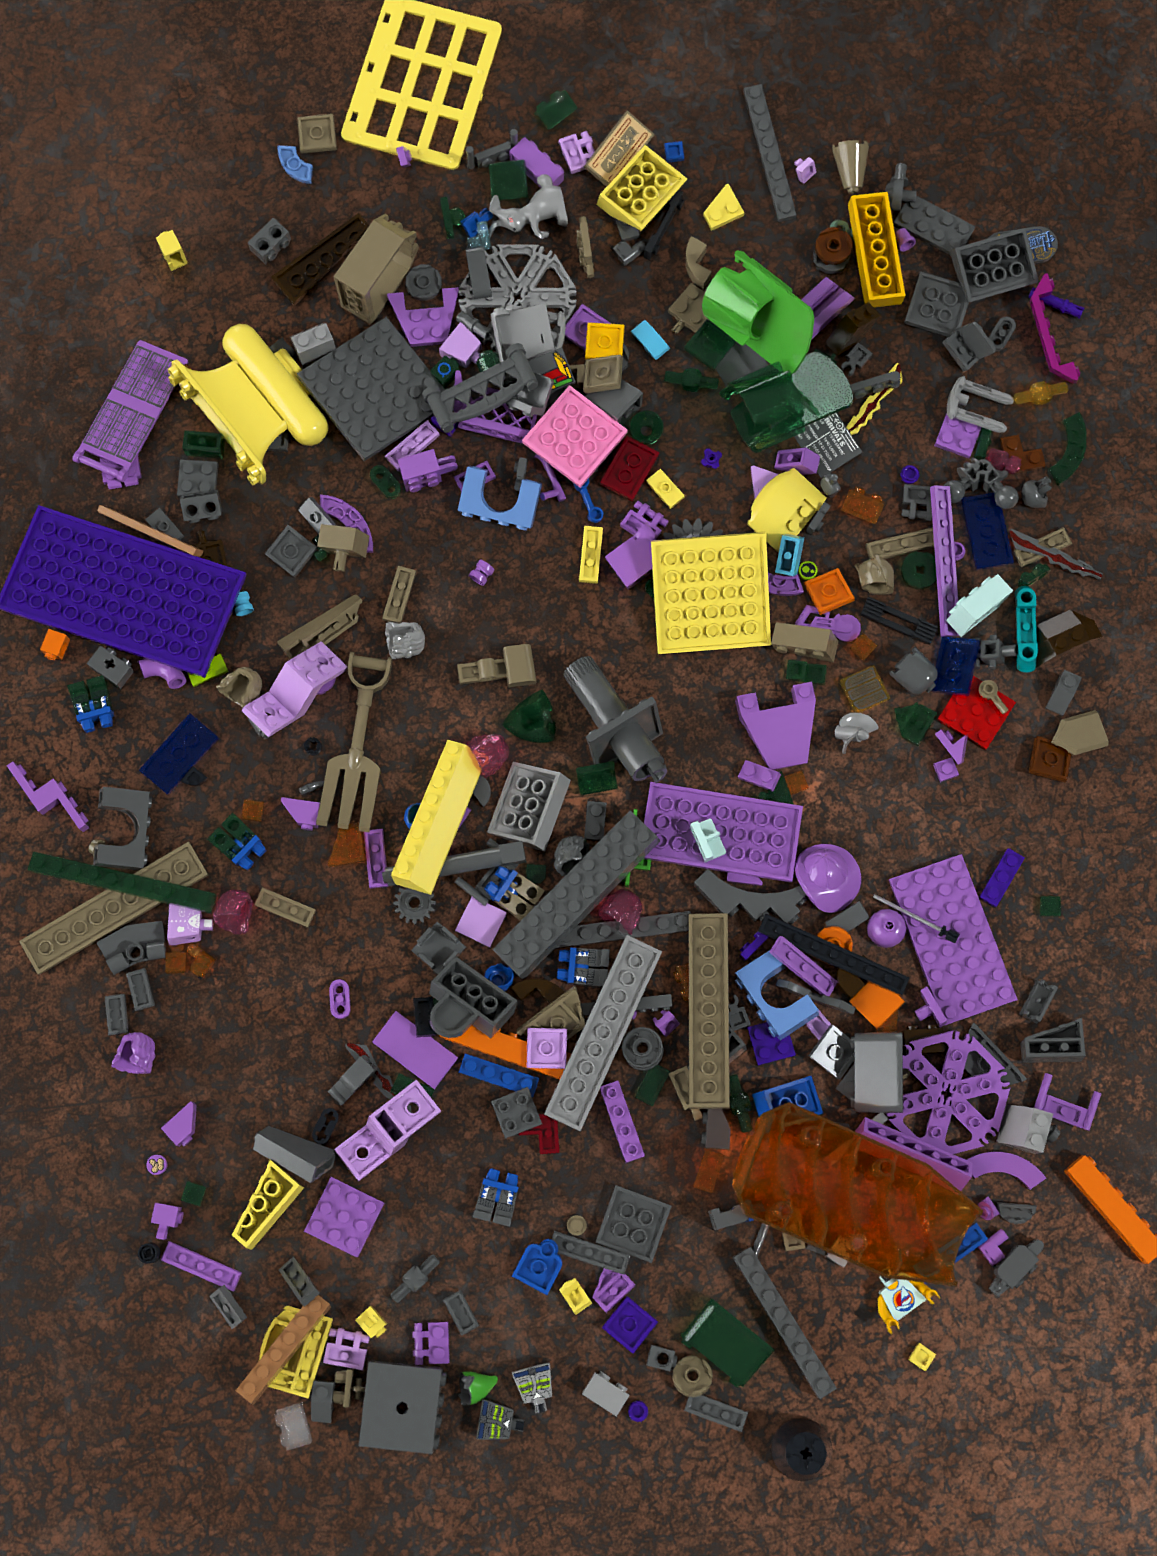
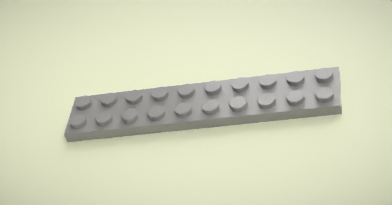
(603, 1033)

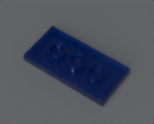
(987, 531)
(178, 754)

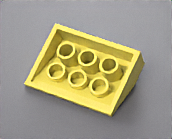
(641, 189)

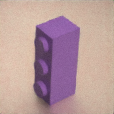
(536, 162)

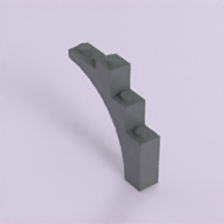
(727, 899)

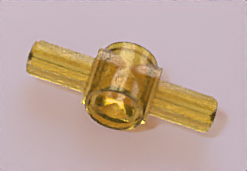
(1040, 393)

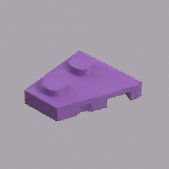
(611, 1289)

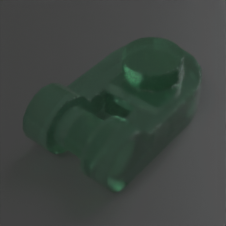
(1037, 574)

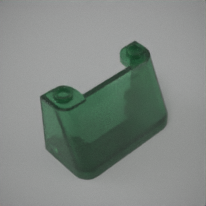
(726, 1342)

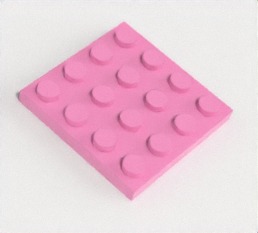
(574, 436)

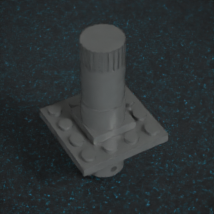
(621, 731)

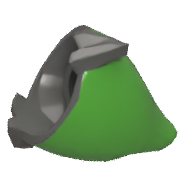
(475, 1386)

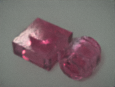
(1001, 458)

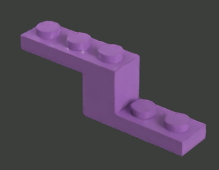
(48, 796)

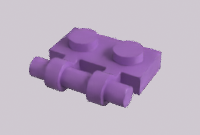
(634, 521)
(438, 1343)

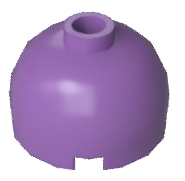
(884, 936)

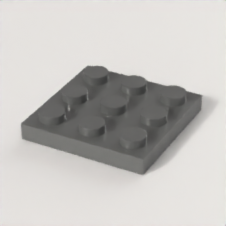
(937, 305)
(633, 1224)

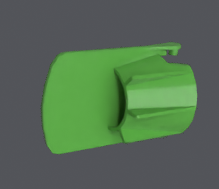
(760, 312)

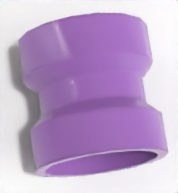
(481, 572)

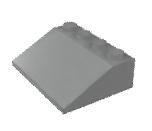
(529, 805)

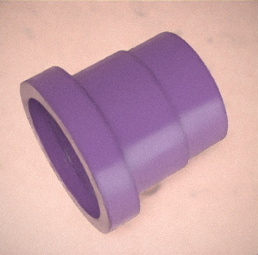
(904, 239)

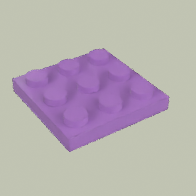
(344, 1217)

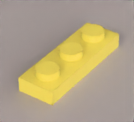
(591, 554)

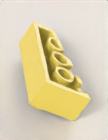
(266, 1205)

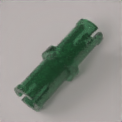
(983, 443)

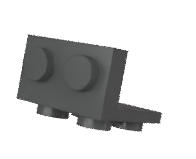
(969, 345)
(534, 400)

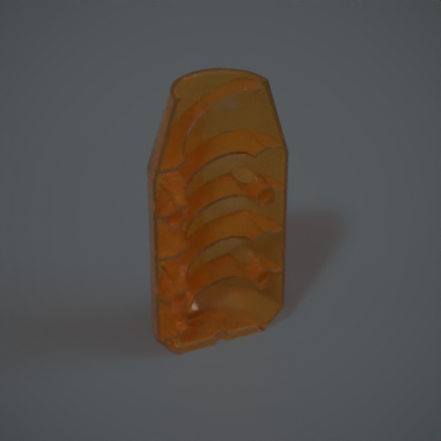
(839, 1200)

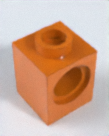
(54, 645)

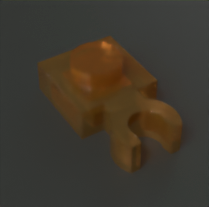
(176, 960)

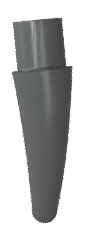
(310, 787)

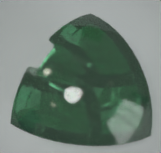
(532, 719)

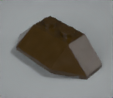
(1064, 635)

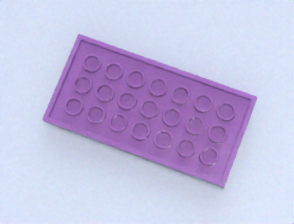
(755, 832)
(960, 975)

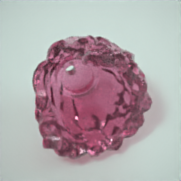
(489, 752)
(623, 907)
(234, 911)

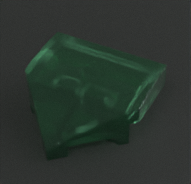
(914, 722)

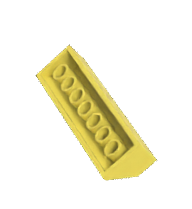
(437, 819)

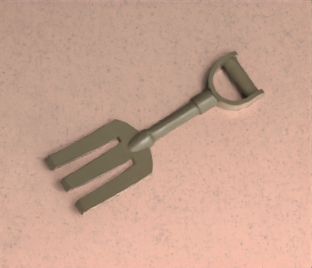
(355, 762)

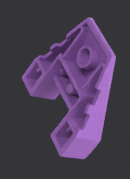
(780, 732)

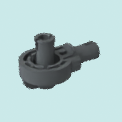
(895, 188)

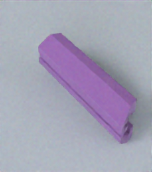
(826, 302)

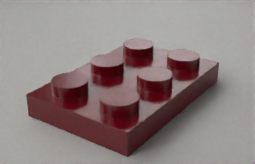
(629, 468)

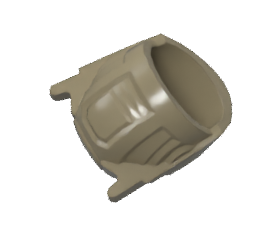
(876, 576)

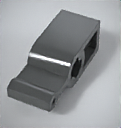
(353, 1079)

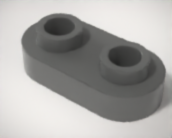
(1001, 335)

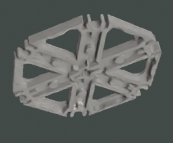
(526, 283)

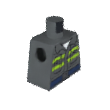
(497, 1421)

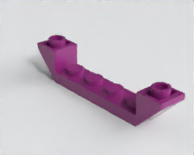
(1066, 371)

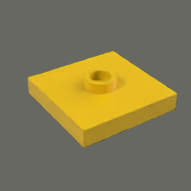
(604, 340)

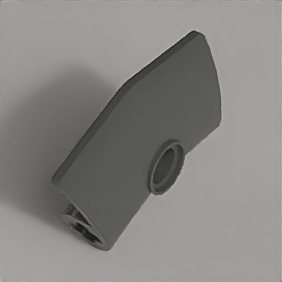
(119, 945)

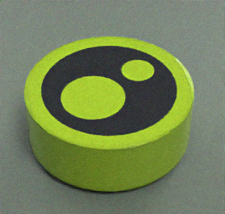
(807, 570)

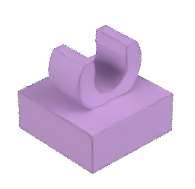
(805, 169)

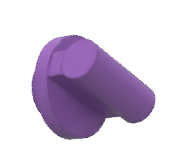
(988, 1208)

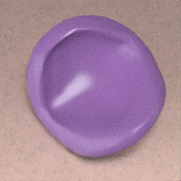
(828, 876)

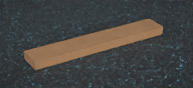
(150, 531)

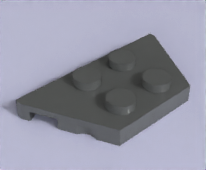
(978, 1065)

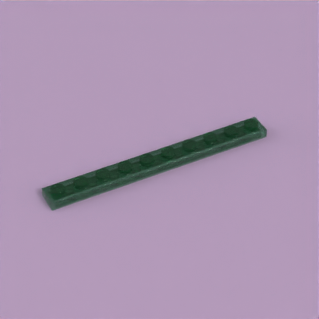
(122, 882)

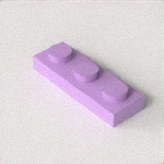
(413, 443)

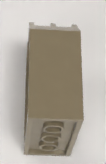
(375, 268)

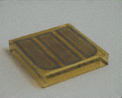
(864, 689)

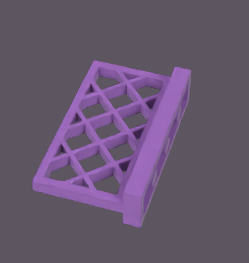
(497, 429)

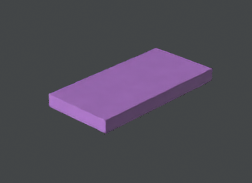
(419, 1055)

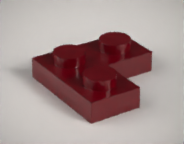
(547, 1135)

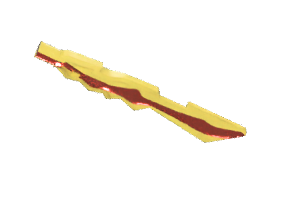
(871, 405)

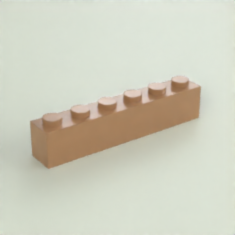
(282, 1349)

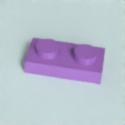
(759, 775)

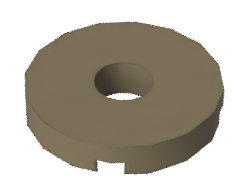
(689, 1387)

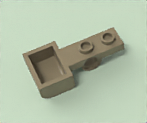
(515, 667)

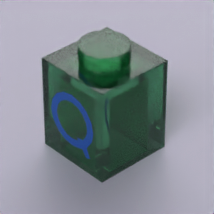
(445, 371)

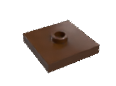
(1049, 760)

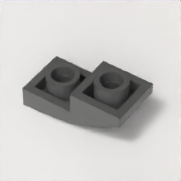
(849, 917)

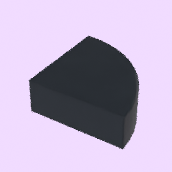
(194, 777)

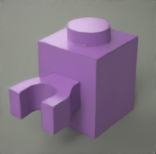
(166, 1216)

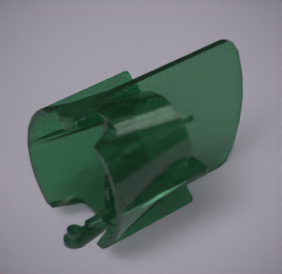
(782, 404)

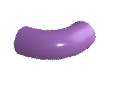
(173, 676)

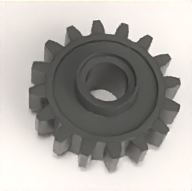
(410, 913)

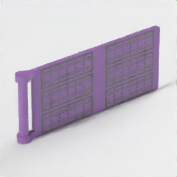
(129, 410)

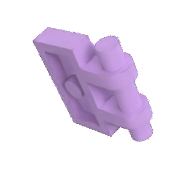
(573, 152)
(344, 1355)

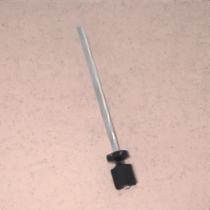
(951, 935)

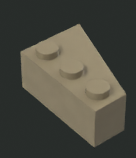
(805, 641)

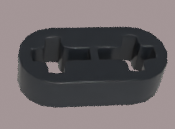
(321, 1124)

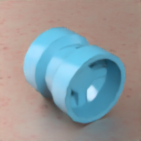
(242, 604)

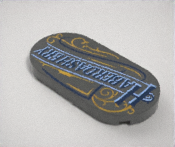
(1041, 241)

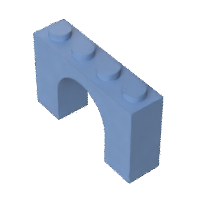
(473, 501)
(780, 1020)

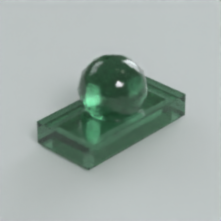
(451, 217)

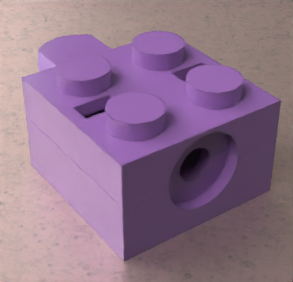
(424, 469)

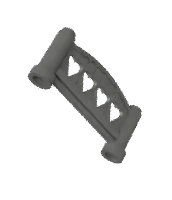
(443, 402)

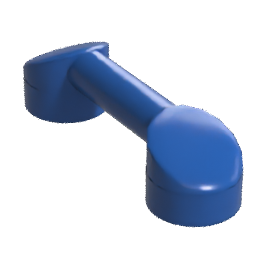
(595, 513)

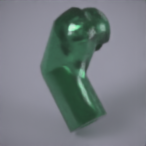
(321, 554)

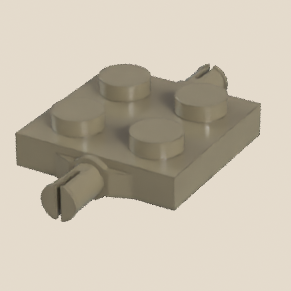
(584, 247)
(688, 309)

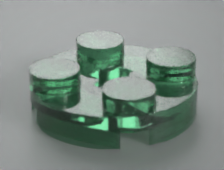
(909, 573)

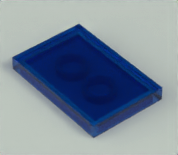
(956, 665)

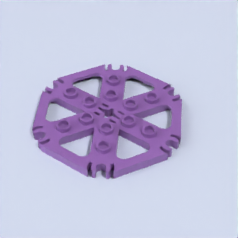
(965, 1089)

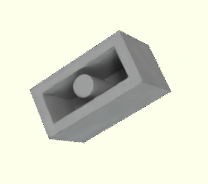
(606, 1393)

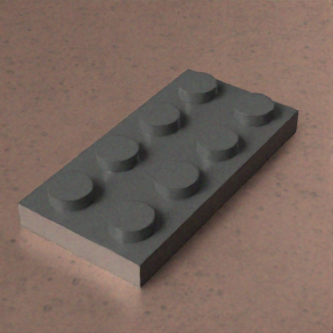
(934, 225)

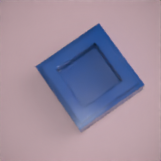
(674, 151)

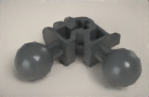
(983, 472)

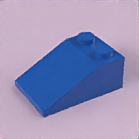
(799, 1092)

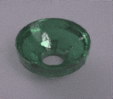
(649, 419)

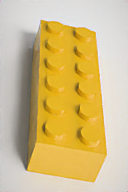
(876, 249)

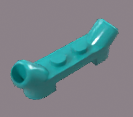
(1026, 629)

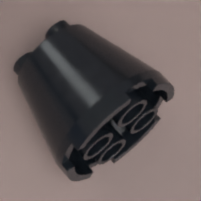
(793, 1438)

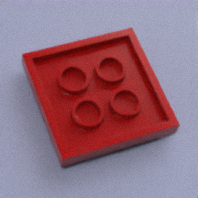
(975, 715)

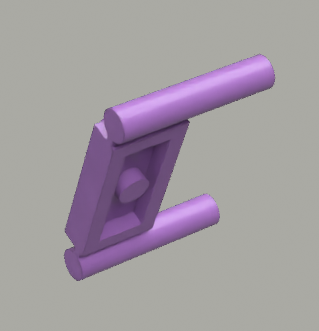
(1066, 1111)

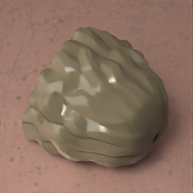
(241, 686)

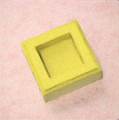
(922, 1356)

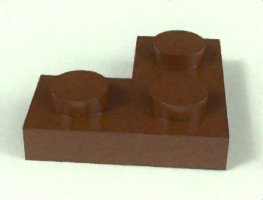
(1030, 459)

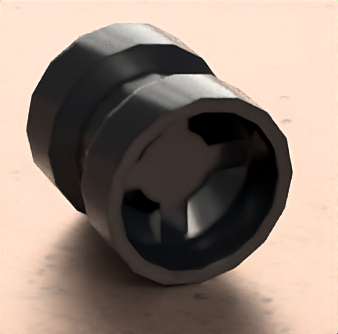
(152, 1253)

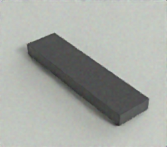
(591, 1253)

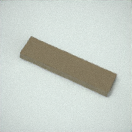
(901, 544)

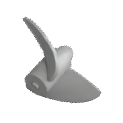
(854, 728)

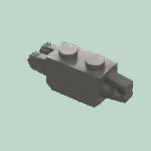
(1015, 1266)

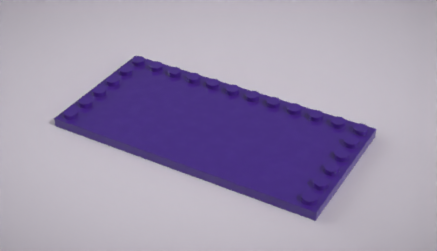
(121, 591)

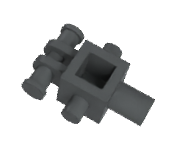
(993, 652)

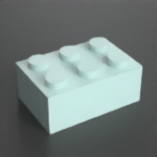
(979, 604)

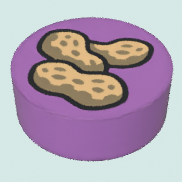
(156, 1164)

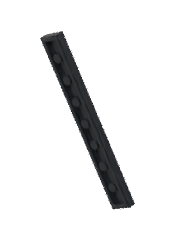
(835, 955)

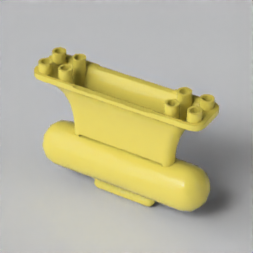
(252, 398)

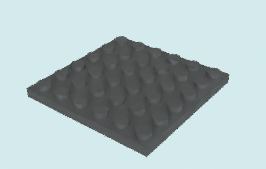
(371, 388)

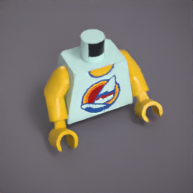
(900, 1298)

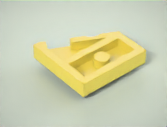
(723, 209)

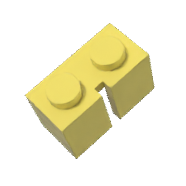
(171, 250)

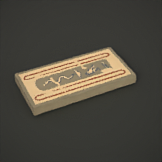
(618, 148)

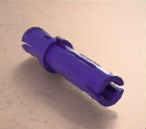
(1061, 304)

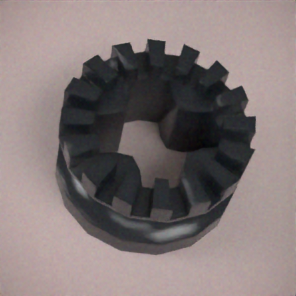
(314, 740)

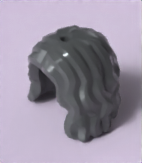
(569, 853)

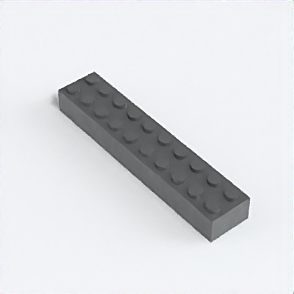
(576, 895)

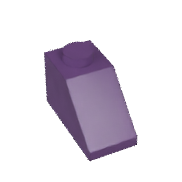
(801, 459)
(303, 812)
(182, 1125)

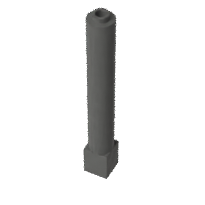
(504, 855)

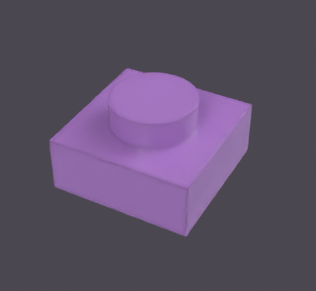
(404, 156)
(946, 769)

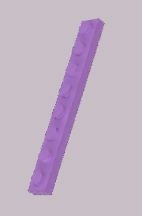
(944, 556)

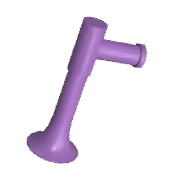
(557, 489)

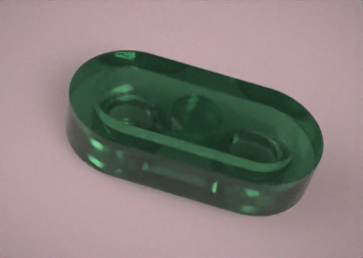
(386, 482)

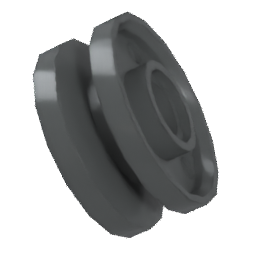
(639, 1037)

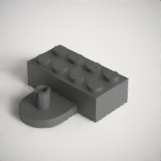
(467, 1000)

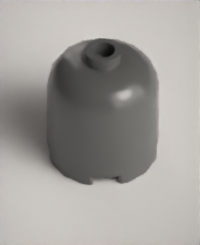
(915, 672)

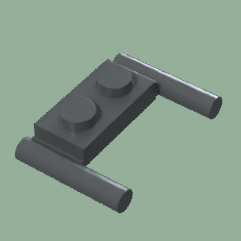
(491, 155)
(479, 892)

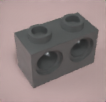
(265, 238)
(200, 500)

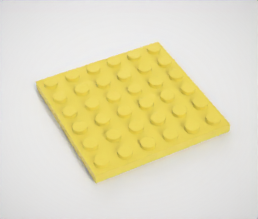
(711, 592)

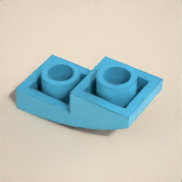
(650, 339)

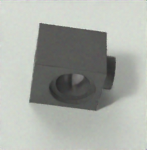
(655, 1351)

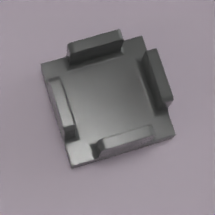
(438, 947)

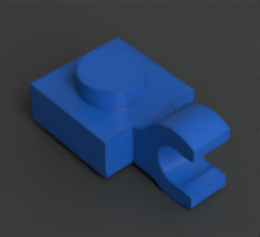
(469, 222)

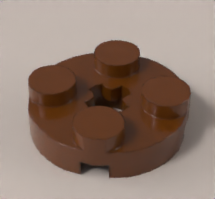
(837, 255)

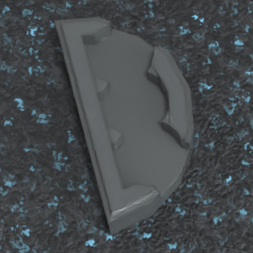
(482, 791)
(1016, 1212)

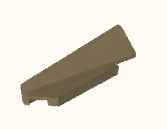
(322, 628)

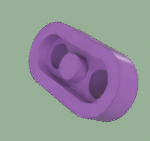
(341, 999)

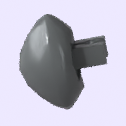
(1035, 494)

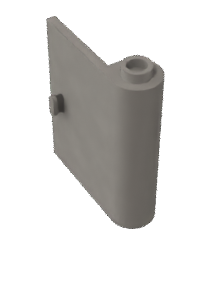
(523, 327)

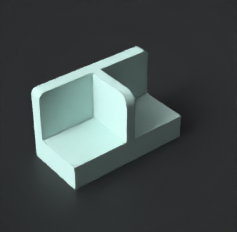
(707, 839)

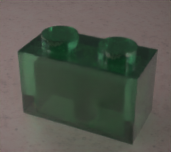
(203, 444)

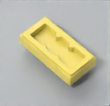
(665, 489)

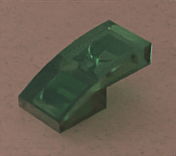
(804, 672)

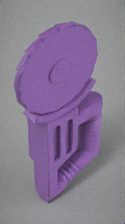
(844, 627)

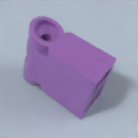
(633, 558)

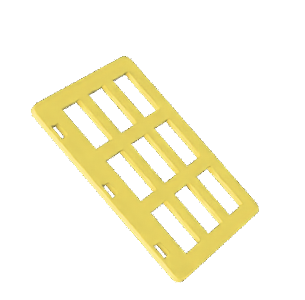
(379, 53)

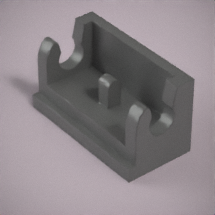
(1038, 1001)

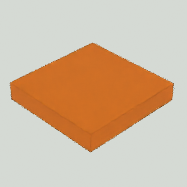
(829, 591)
(876, 1004)

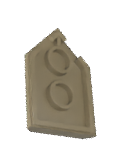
(1081, 733)

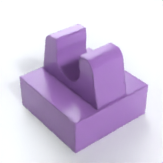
(666, 1023)

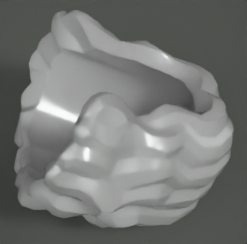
(404, 639)

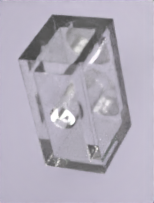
(293, 1426)

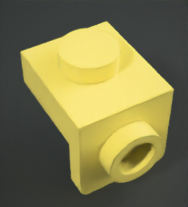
(575, 1296)

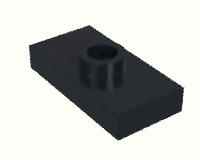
(422, 1011)

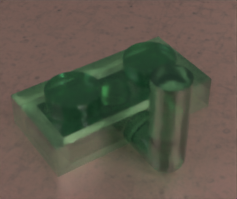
(780, 793)

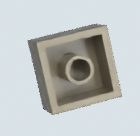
(343, 543)

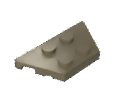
(560, 1014)

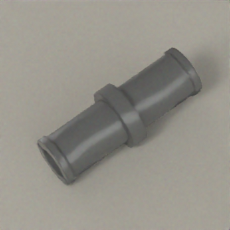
(474, 325)

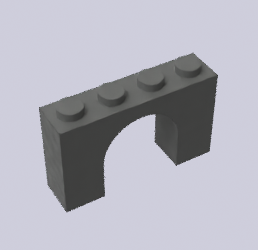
(136, 806)

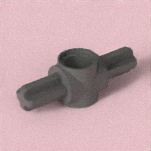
(415, 1278)

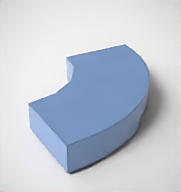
(294, 165)

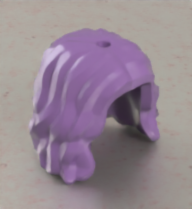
(135, 1054)

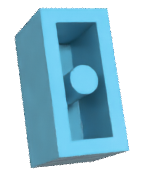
(789, 554)

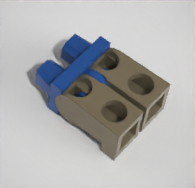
(509, 888)

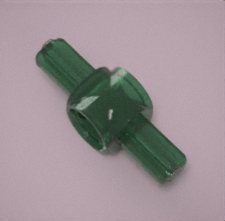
(691, 380)
(740, 1104)

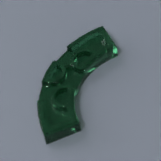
(1075, 449)

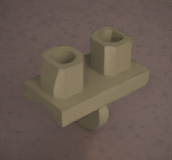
(345, 1397)

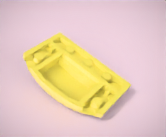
(784, 506)
(302, 1368)

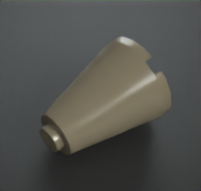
(851, 163)

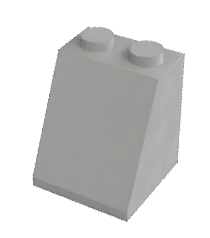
(313, 344)
(1024, 1128)

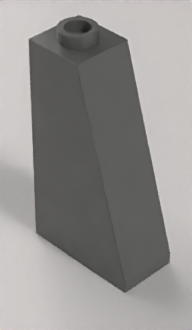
(294, 1153)

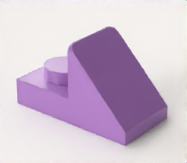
(957, 749)

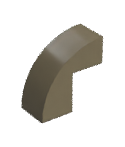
(694, 253)

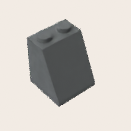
(618, 403)

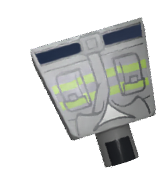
(534, 1385)

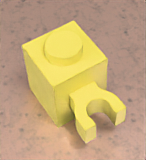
(372, 1322)

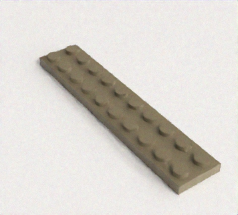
(107, 912)
(708, 1012)

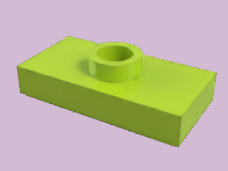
(216, 669)

